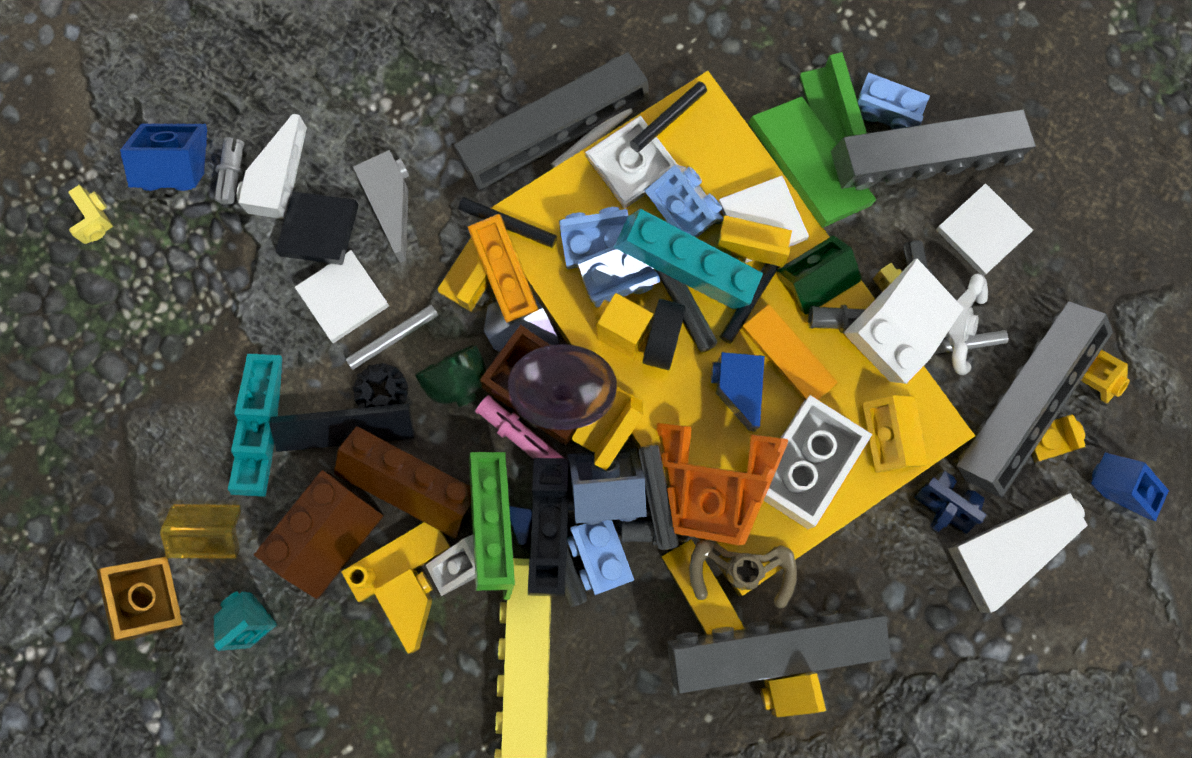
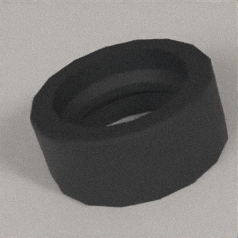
(664, 334)

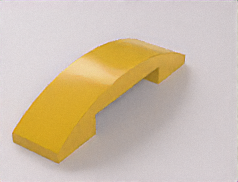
(716, 608)

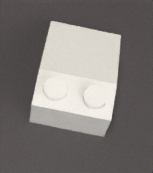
(905, 323)

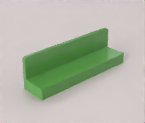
(833, 98)
(491, 522)

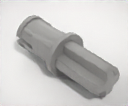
(228, 171)

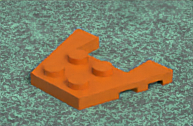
(712, 500)

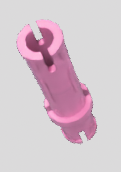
(512, 428)

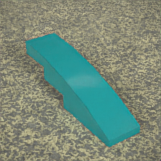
(253, 436)

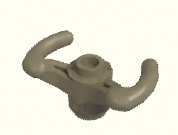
(744, 569)

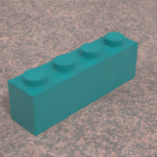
(688, 259)

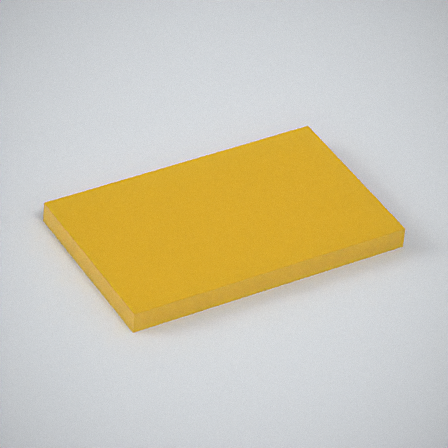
(728, 160)

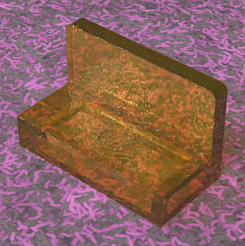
(201, 531)

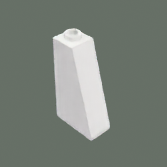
(1011, 553)

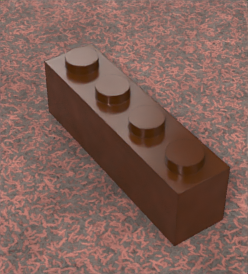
(404, 482)

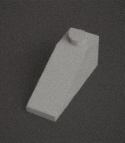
(388, 195)

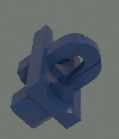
(959, 511)

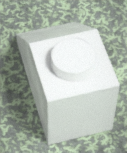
(453, 566)

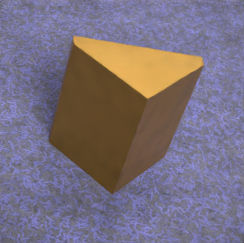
(139, 598)

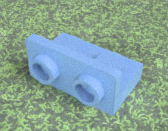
(891, 103)
(684, 202)
(590, 234)
(613, 273)
(601, 555)

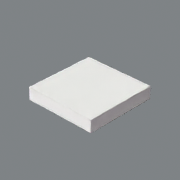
(629, 171)
(769, 205)
(984, 230)
(342, 297)

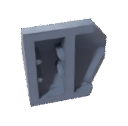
(500, 332)

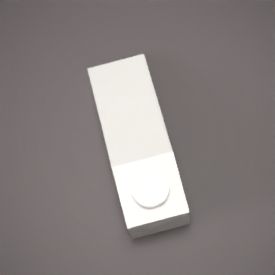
(272, 174)

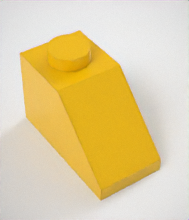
(407, 606)
(793, 695)

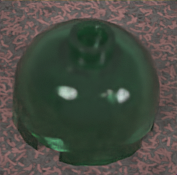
(454, 377)

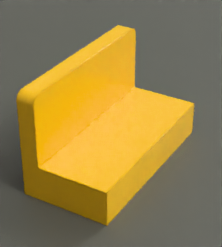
(754, 241)
(465, 279)
(612, 430)
(895, 433)

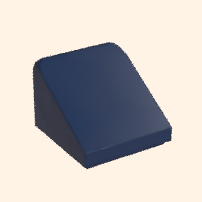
(522, 523)

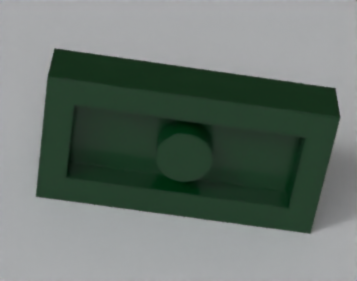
(821, 273)

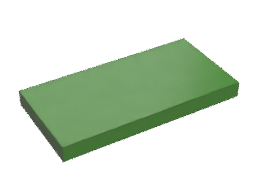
(804, 156)

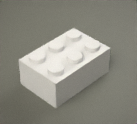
(815, 461)

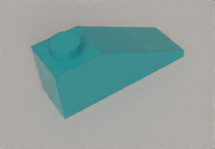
(241, 622)

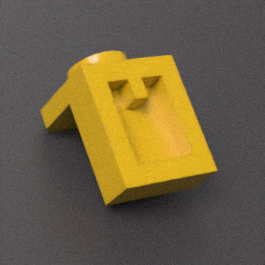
(1107, 376)
(1061, 437)

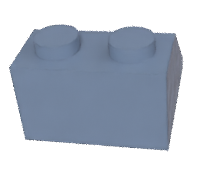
(610, 493)

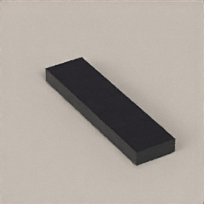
(334, 427)

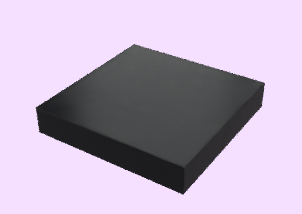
(317, 228)

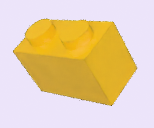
(623, 324)

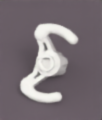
(966, 323)

